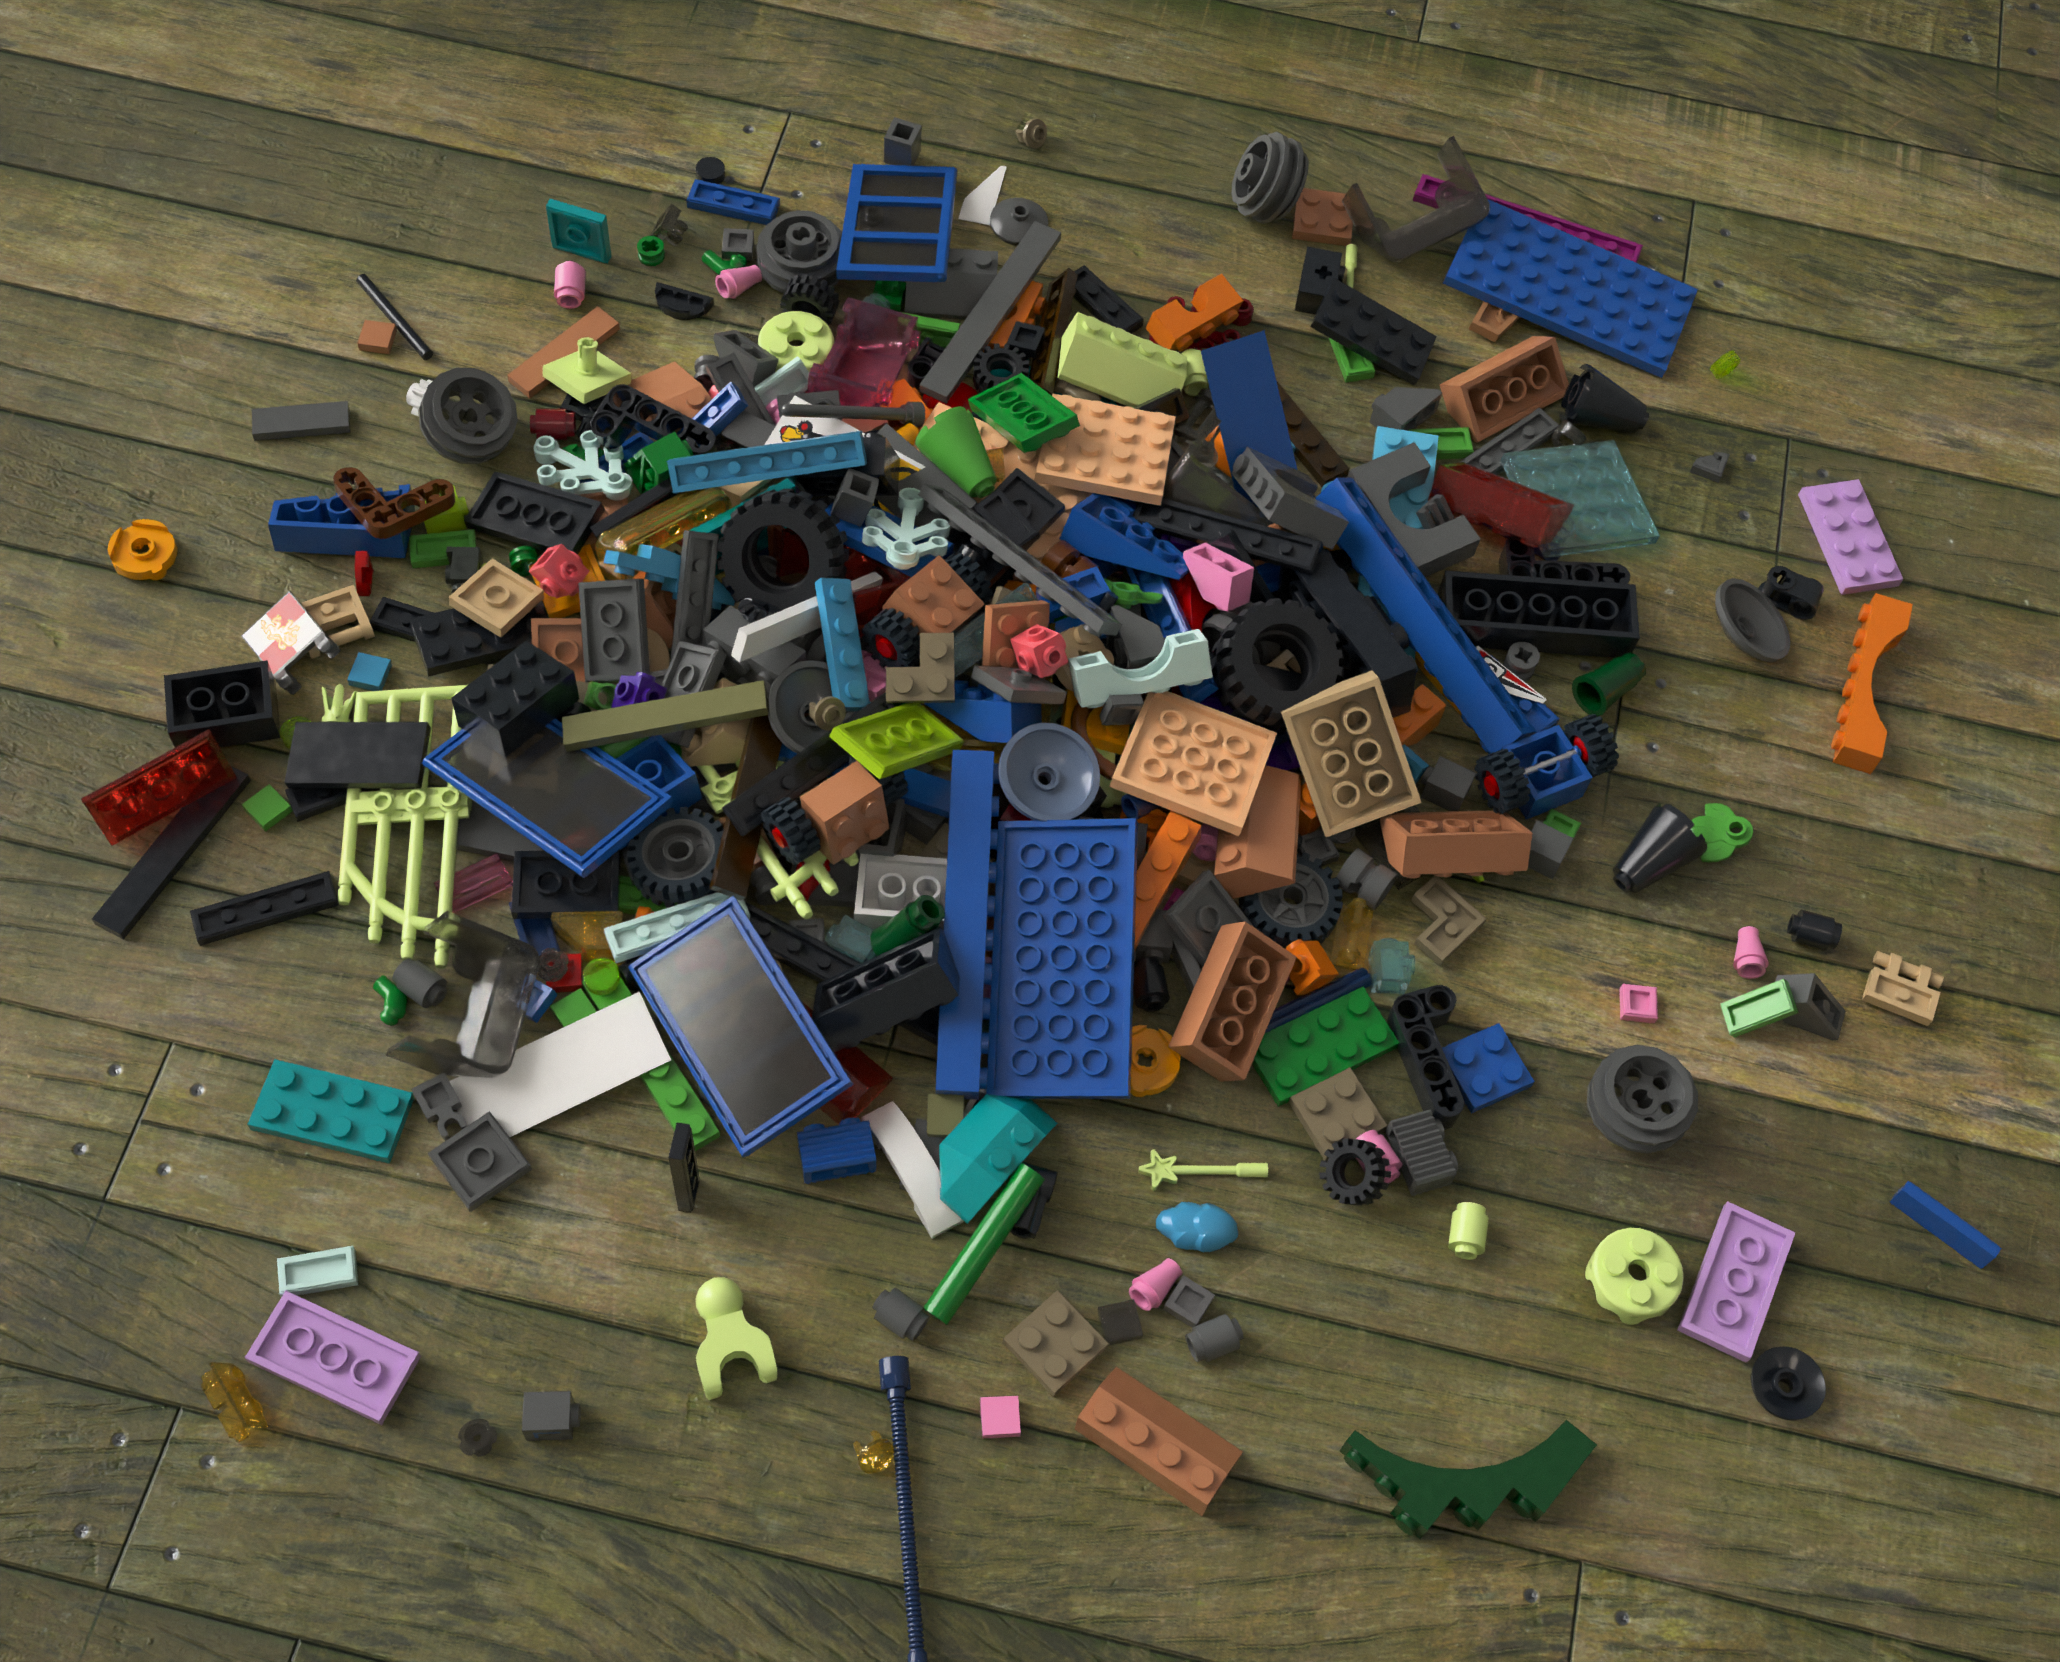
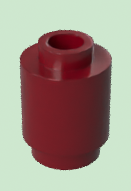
(553, 423)

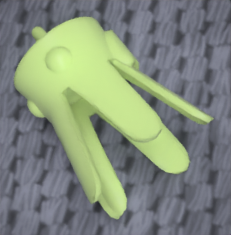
(334, 707)

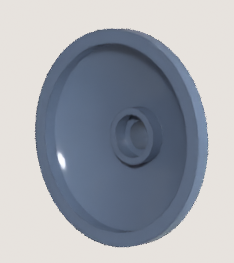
(1060, 758)

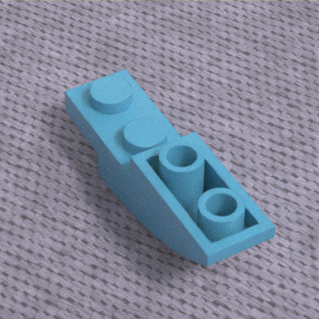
(661, 567)

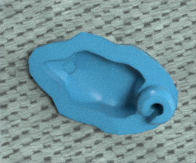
(1197, 1226)

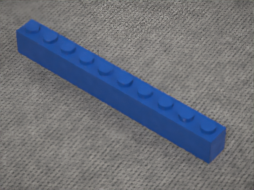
(1427, 621)
(966, 921)

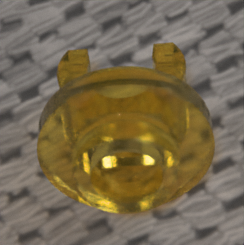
(875, 1455)

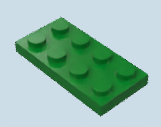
(1024, 413)
(1322, 1045)

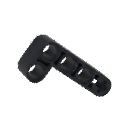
(635, 416)
(1520, 560)
(1432, 1059)

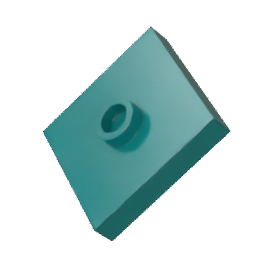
(578, 231)

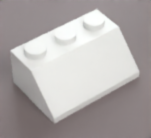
(892, 882)

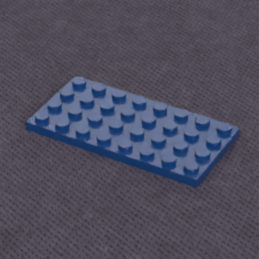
(1572, 288)
(1063, 959)

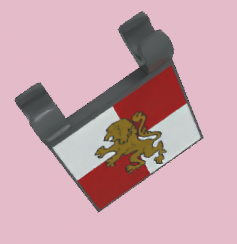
(285, 637)

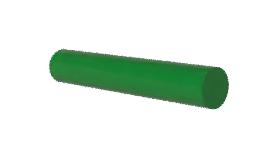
(983, 1244)

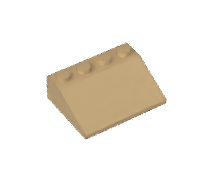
(1351, 754)

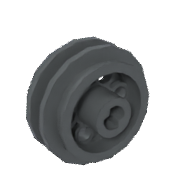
(1270, 177)
(792, 248)
(453, 437)
(1621, 1118)

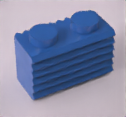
(836, 1150)

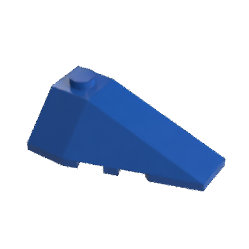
(1108, 531)

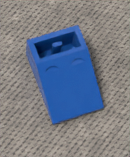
(987, 713)

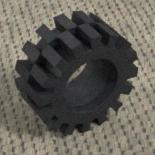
(810, 297)
(997, 359)
(1374, 1172)

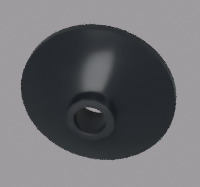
(1801, 1375)

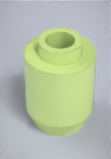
(1196, 375)
(1468, 1230)

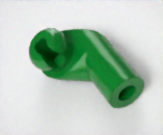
(717, 264)
(394, 1003)

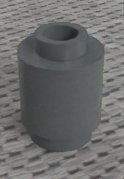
(420, 983)
(900, 1314)
(1214, 1338)

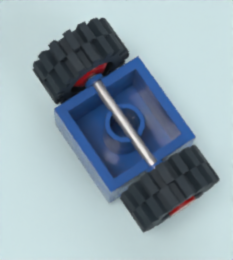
(1547, 767)

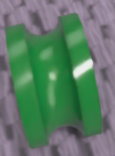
(651, 257)
(522, 558)

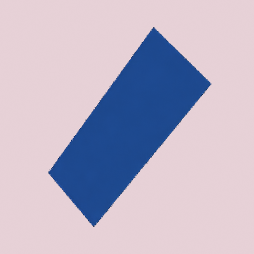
(1247, 401)

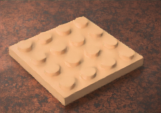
(1111, 452)
(1194, 760)

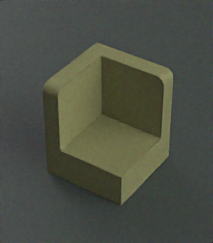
(943, 1113)

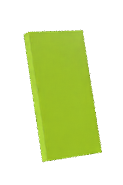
(896, 739)

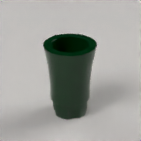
(1608, 683)
(911, 922)

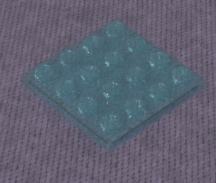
(1598, 483)

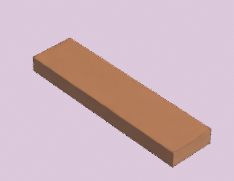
(529, 375)

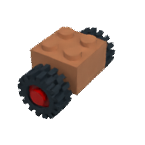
(932, 601)
(834, 815)

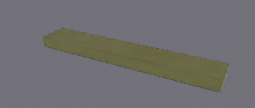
(665, 715)

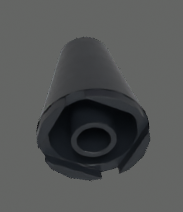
(1601, 403)
(1658, 849)

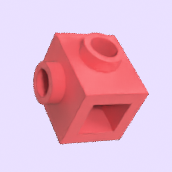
(559, 571)
(1039, 651)

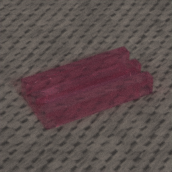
(473, 877)

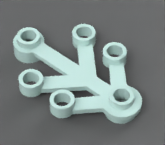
(614, 484)
(903, 552)

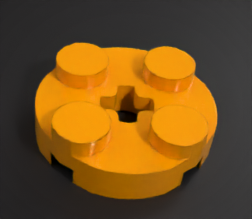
(150, 564)
(1163, 1067)

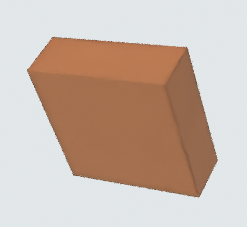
(377, 337)

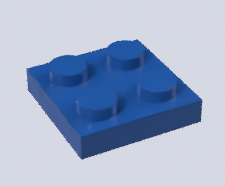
(1487, 1068)

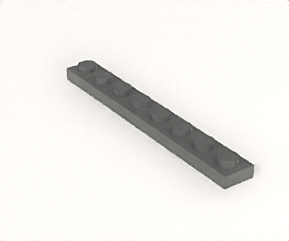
(1026, 566)

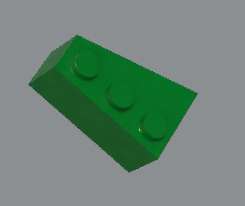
(650, 463)

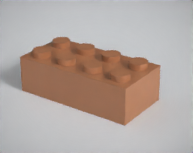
(1232, 1002)

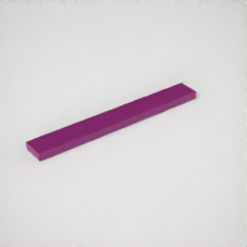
(1630, 250)

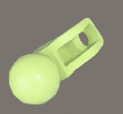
(729, 1336)

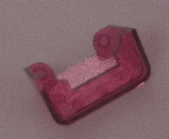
(866, 355)

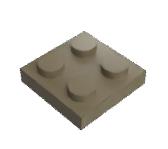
(1336, 1111)
(1055, 1343)

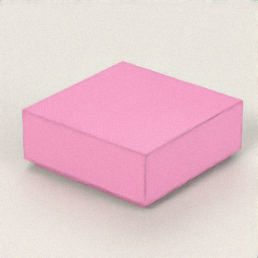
(1638, 1003)
(1000, 1417)

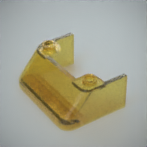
(661, 525)

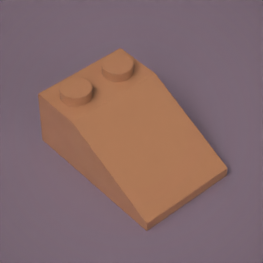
(673, 388)

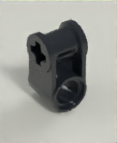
(923, 362)
(1793, 592)

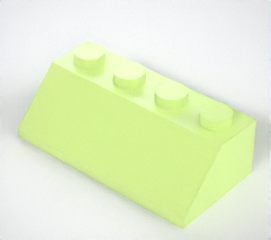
(1117, 362)

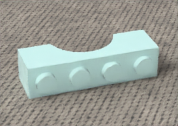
(1181, 661)

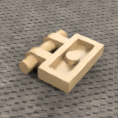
(1899, 994)

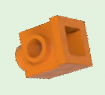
(1311, 967)

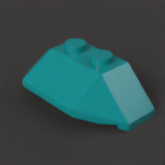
(988, 1150)

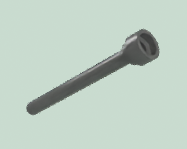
(909, 413)

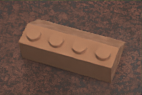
(1506, 387)
(1455, 843)
(1267, 846)
(1157, 1440)

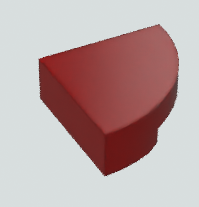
(363, 573)

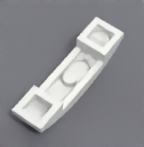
(913, 1166)

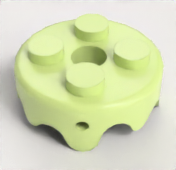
(797, 326)
(1622, 1293)

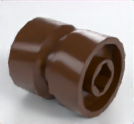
(1066, 560)

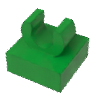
(893, 291)

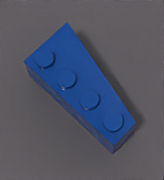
(331, 527)

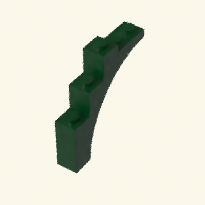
(1474, 1493)

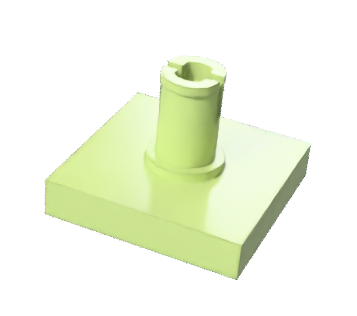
(586, 372)

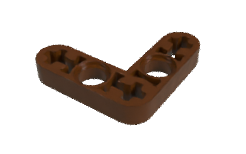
(437, 493)

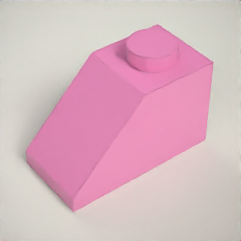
(1219, 576)

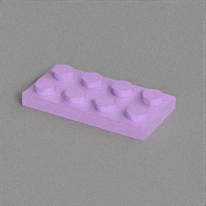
(1850, 537)
(1736, 1282)
(333, 1357)

